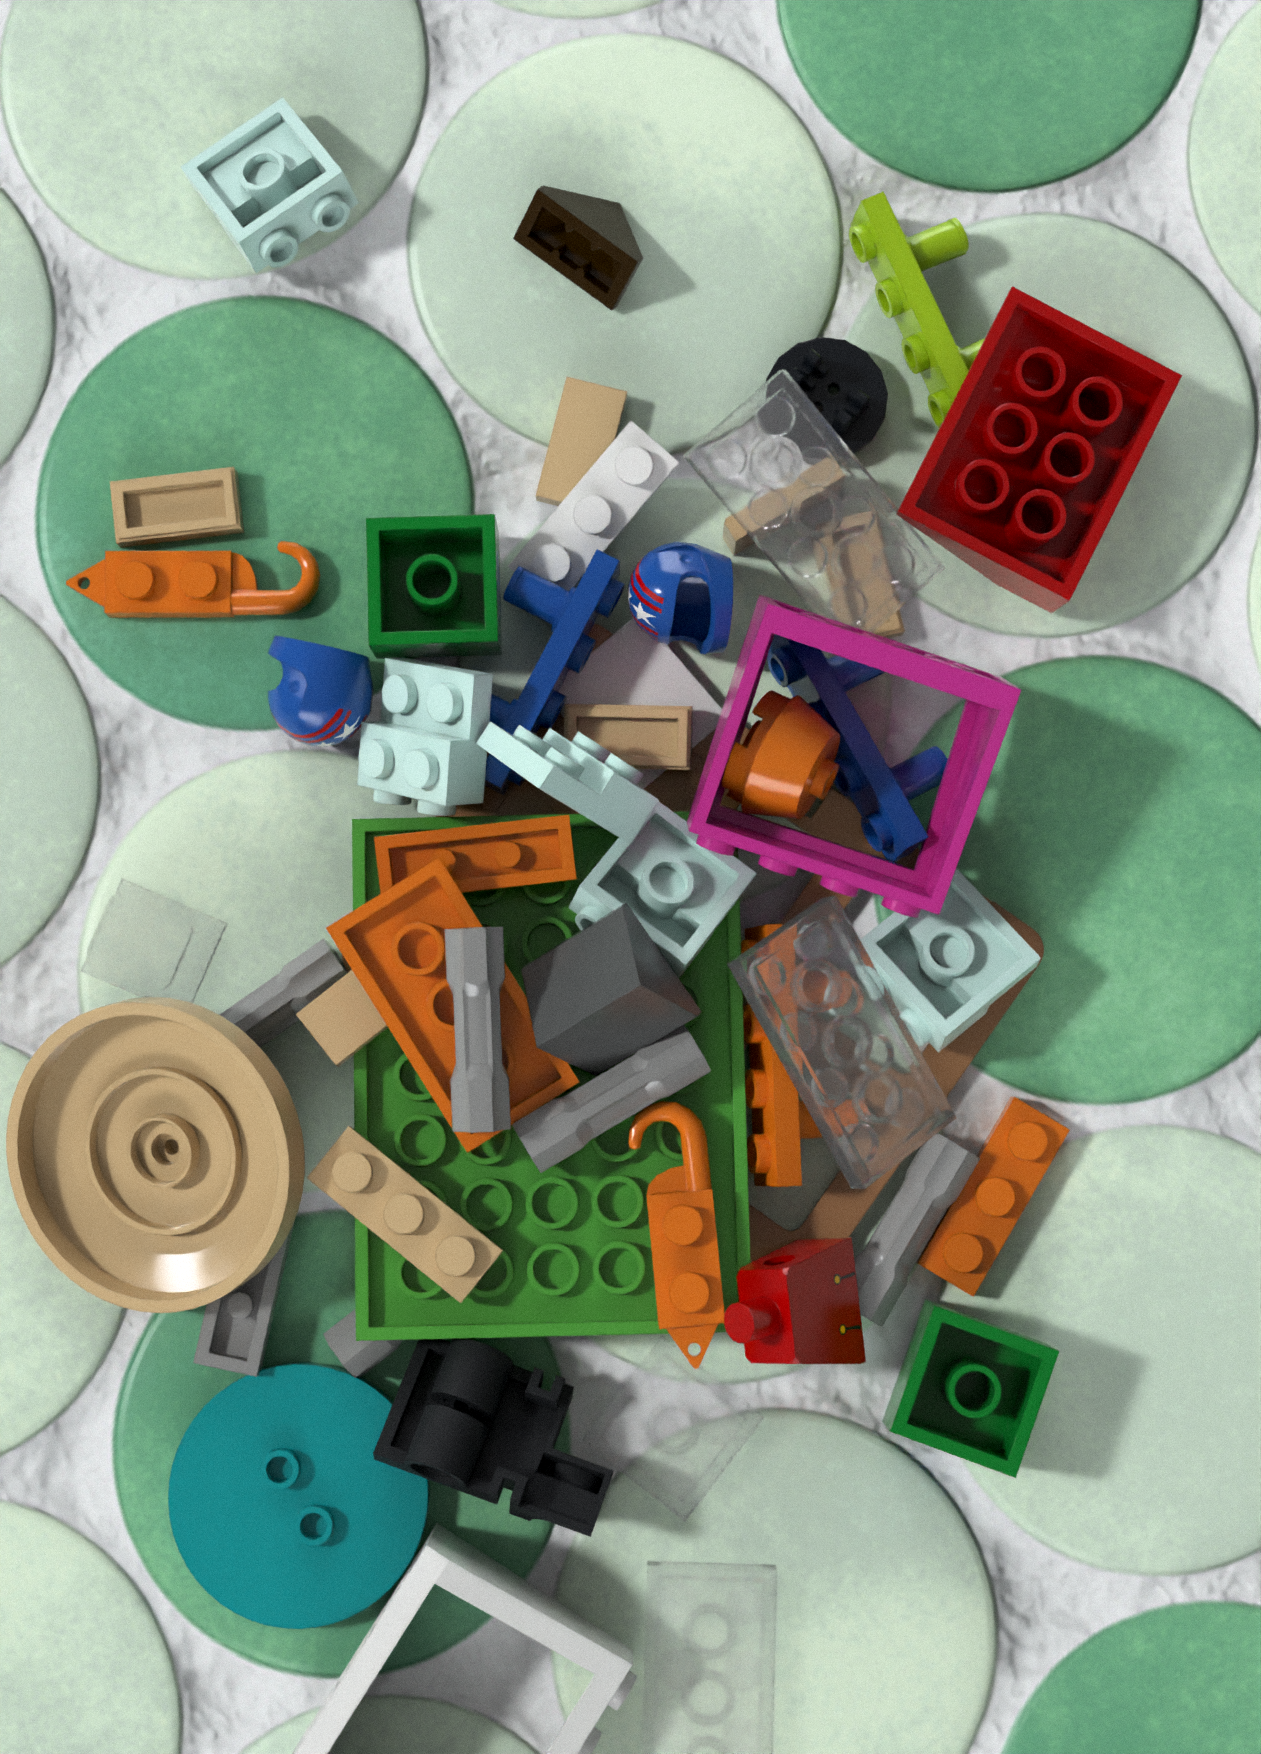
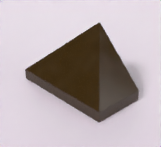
(583, 241)

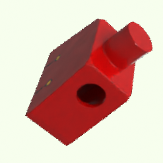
(799, 1305)

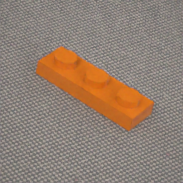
(483, 854)
(994, 1196)

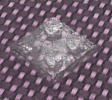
(673, 1428)

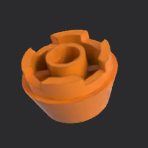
(783, 759)

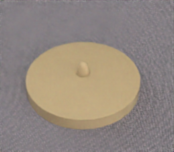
(155, 1154)

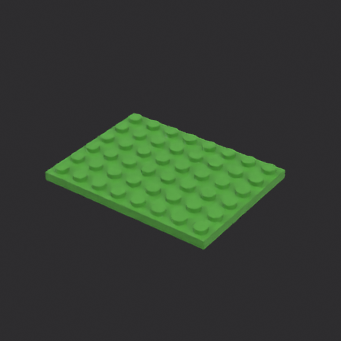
(581, 1228)

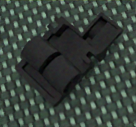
(490, 1427)

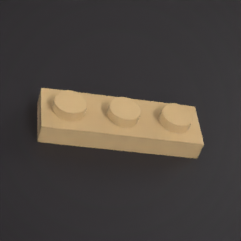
(405, 1214)

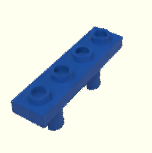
(568, 649)
(862, 774)

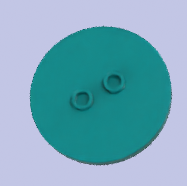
(285, 1498)

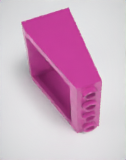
(844, 869)

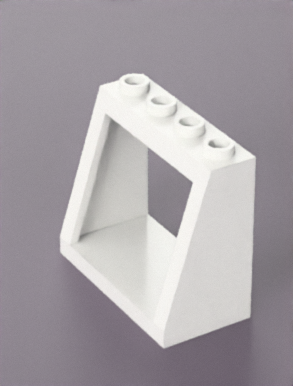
(507, 1597)

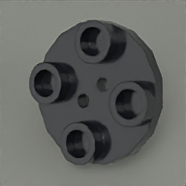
(862, 396)

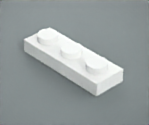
(597, 508)

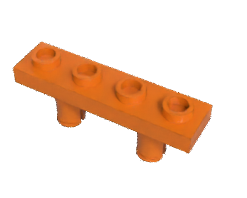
(777, 1112)

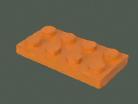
(401, 963)

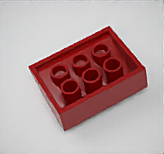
(1037, 450)

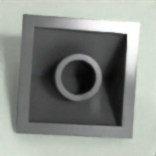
(604, 994)

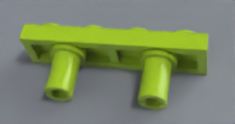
(905, 295)

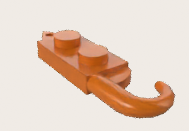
(192, 584)
(683, 1233)

